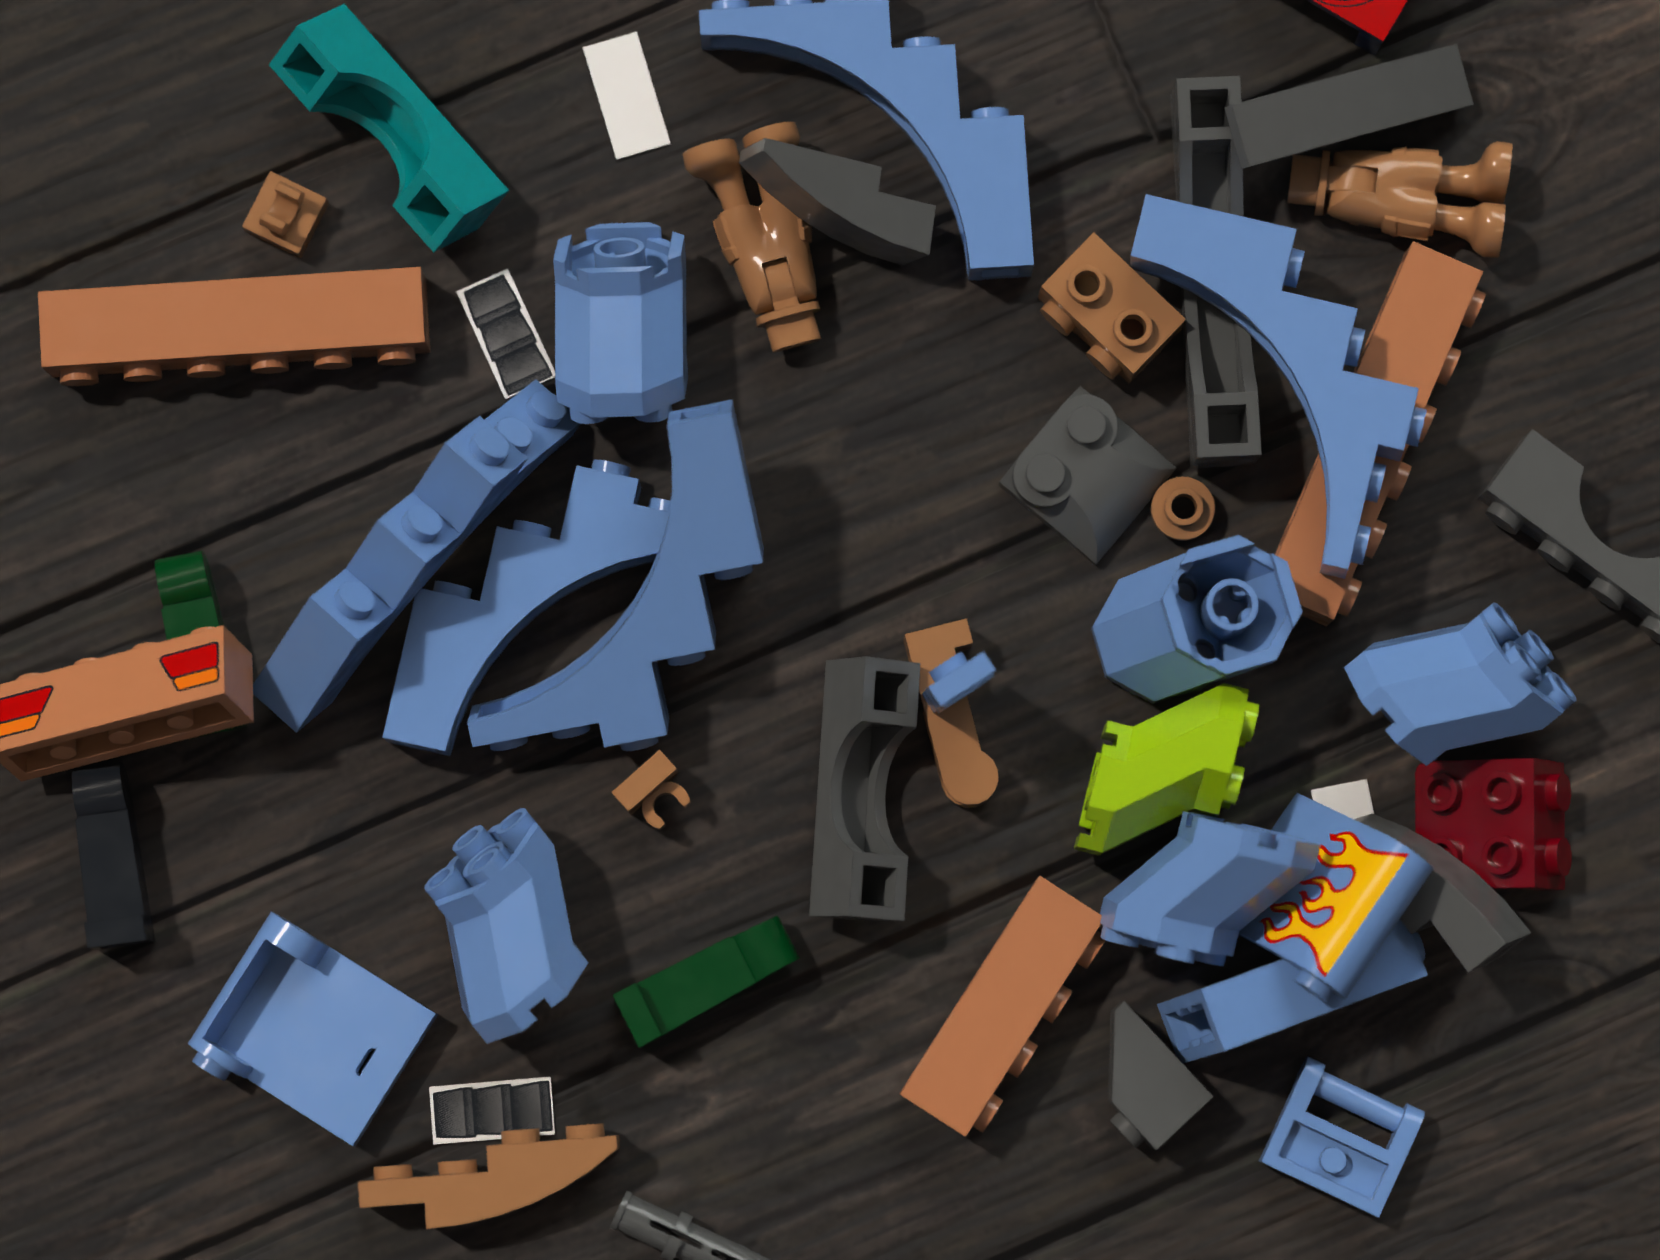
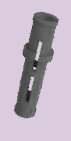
(634, 1219)

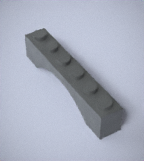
(1216, 348)

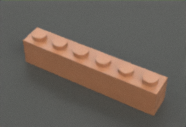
(233, 324)
(1406, 347)

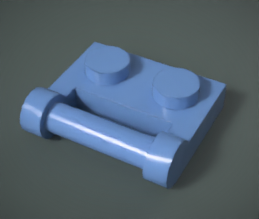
(1336, 1158)

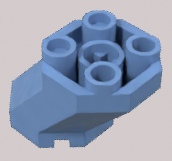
(620, 323)
(1196, 619)
(1460, 684)
(1205, 888)
(506, 924)

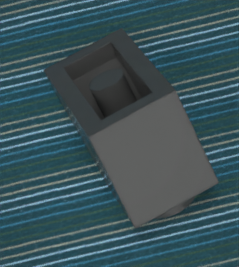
(1147, 1082)

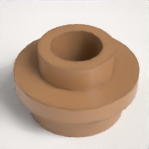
(1176, 527)

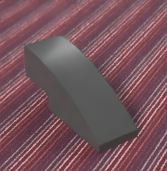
(842, 200)
(1457, 902)

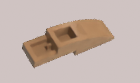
(517, 1176)

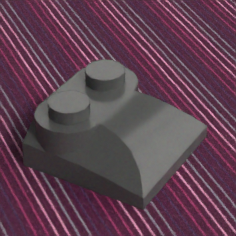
(1087, 475)

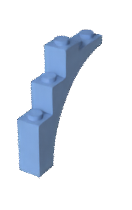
(916, 85)
(1353, 417)
(406, 549)
(671, 618)
(458, 638)

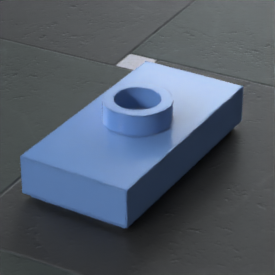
(956, 680)

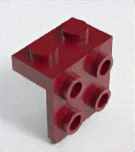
(1499, 818)

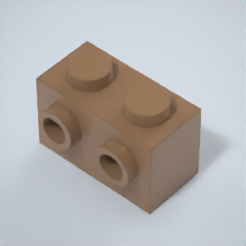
(1109, 310)

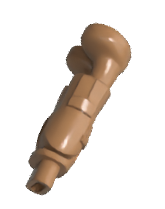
(1399, 190)
(762, 241)

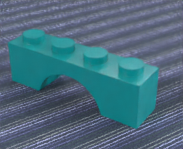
(346, 72)

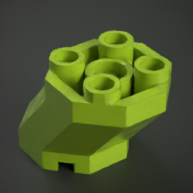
(1167, 768)

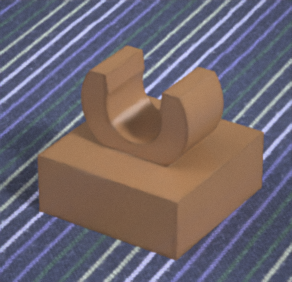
(285, 214)
(648, 785)

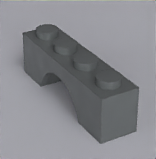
(1541, 496)
(864, 719)

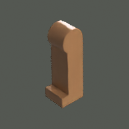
(963, 769)

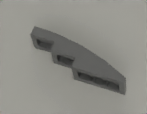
(1348, 106)

